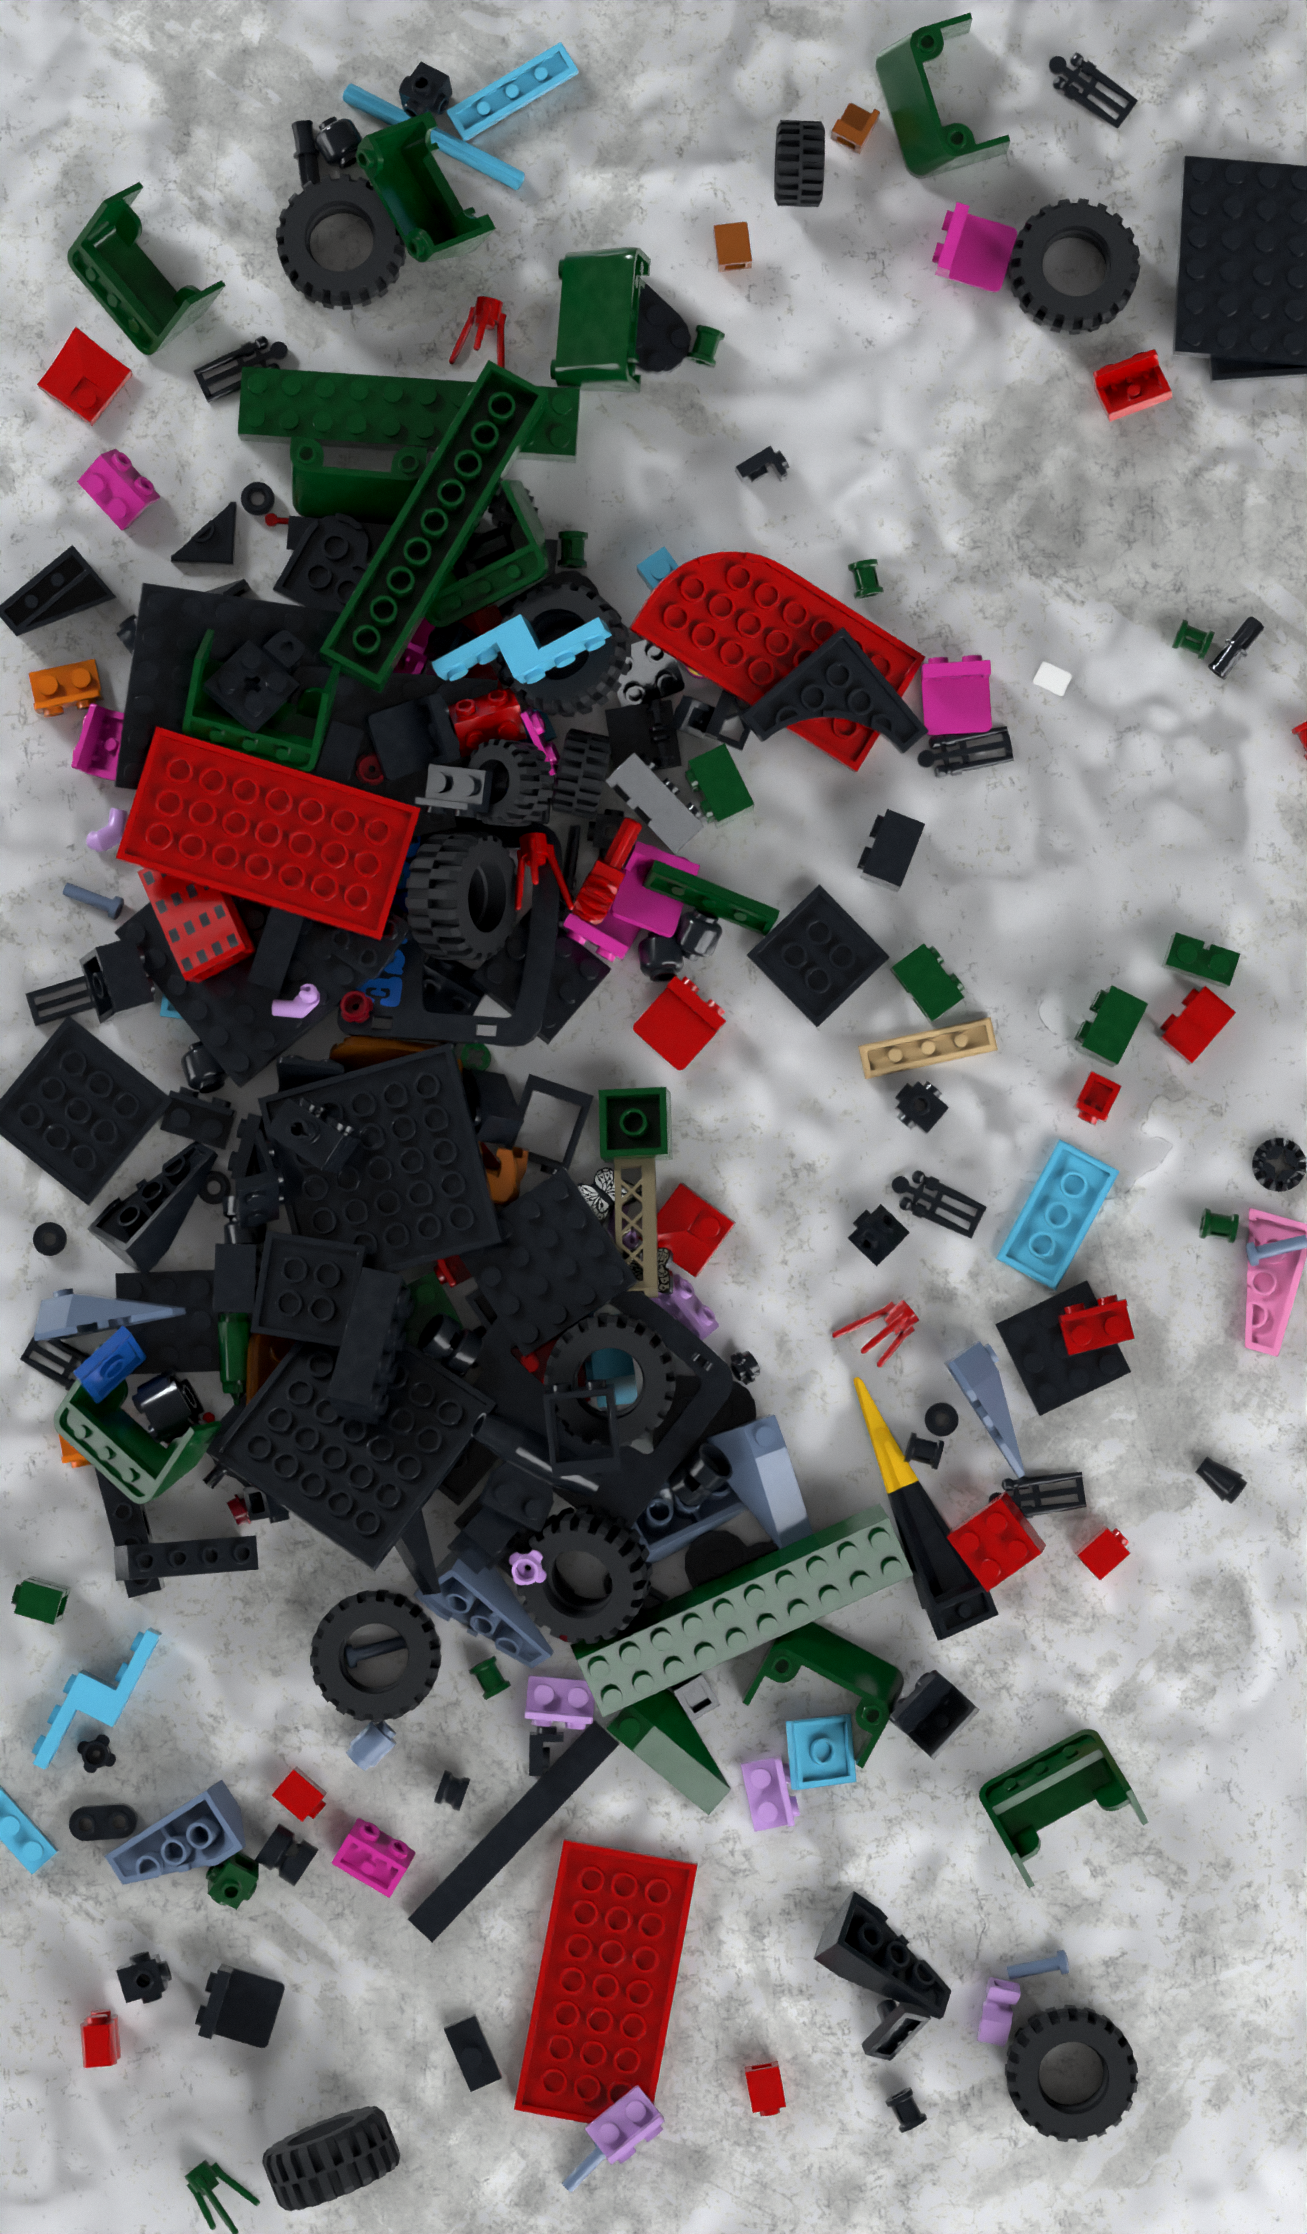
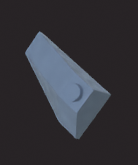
(487, 1608)

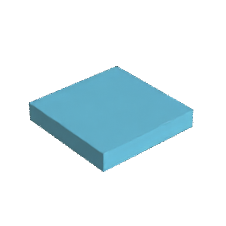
(821, 1751)

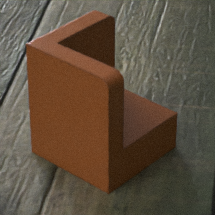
(854, 127)
(732, 246)

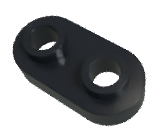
(103, 1822)

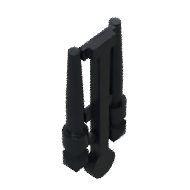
(1058, 66)
(278, 351)
(927, 757)
(570, 864)
(901, 1185)
(50, 1373)
(1039, 1509)

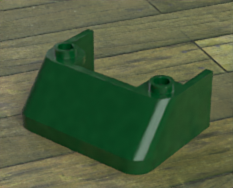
(922, 139)
(129, 282)
(502, 578)
(287, 738)
(124, 1448)
(842, 1663)
(1051, 1788)

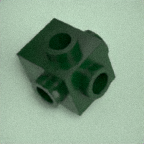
(233, 1880)

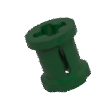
(705, 346)
(572, 549)
(865, 578)
(1197, 648)
(486, 1058)
(1218, 1226)
(489, 1677)

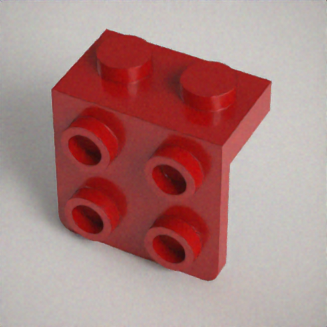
(679, 1023)

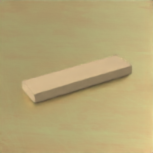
(927, 1048)

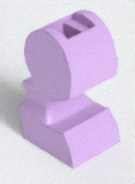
(997, 2011)

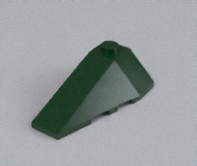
(670, 1744)

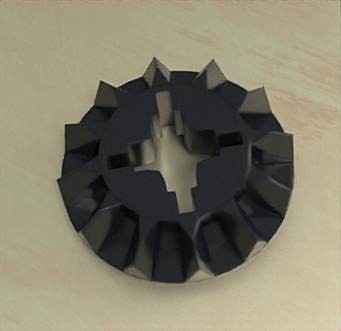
(1265, 1172)

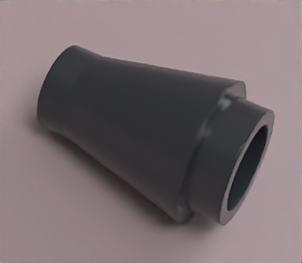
(1222, 1480)

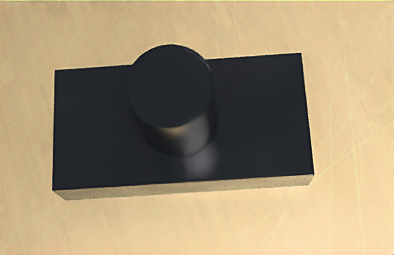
(896, 2030)
(473, 2052)

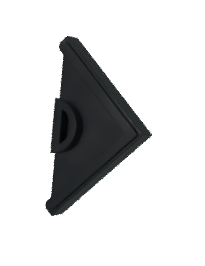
(213, 542)

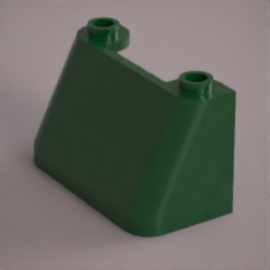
(417, 193)
(599, 319)
(353, 492)

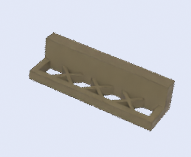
(647, 1215)

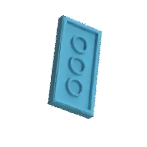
(1057, 1214)

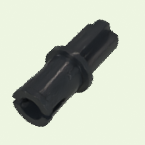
(306, 152)
(1236, 647)

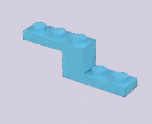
(522, 650)
(95, 1697)

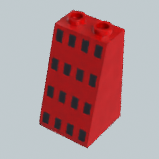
(198, 925)

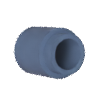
(371, 1744)

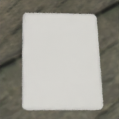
(1052, 678)

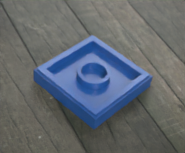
(109, 1365)

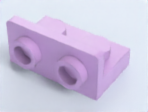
(688, 1308)
(559, 1701)
(768, 1793)
(625, 2125)

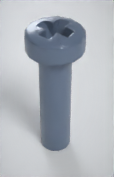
(113, 907)
(1274, 1248)
(372, 1650)
(1041, 1966)
(584, 2169)

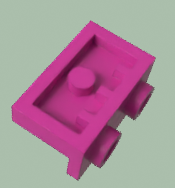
(374, 1857)

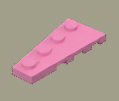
(1272, 1282)

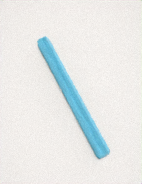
(447, 143)

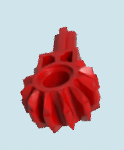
(606, 876)

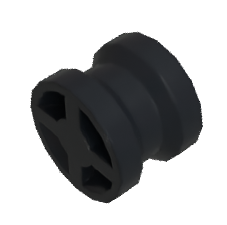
(452, 1790)

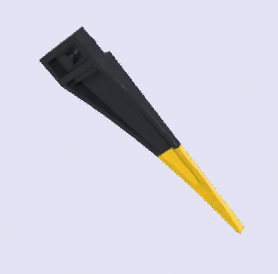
(940, 1575)

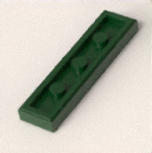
(710, 898)

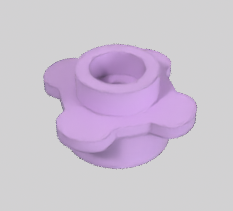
(520, 1574)

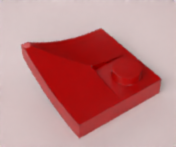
(84, 377)
(691, 1229)

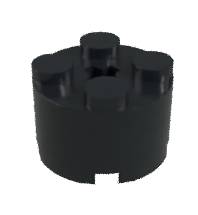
(169, 1406)

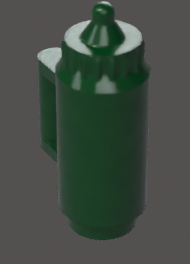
(233, 1353)

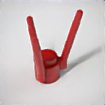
(485, 315)
(534, 852)
(899, 1319)

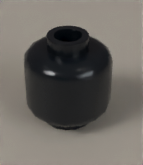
(338, 142)
(698, 934)
(660, 957)
(202, 1069)

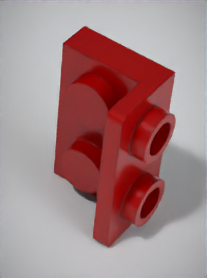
(1096, 1325)

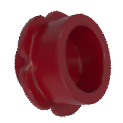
(363, 773)
(356, 998)
(239, 1510)

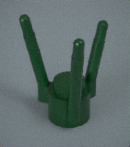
(203, 2180)

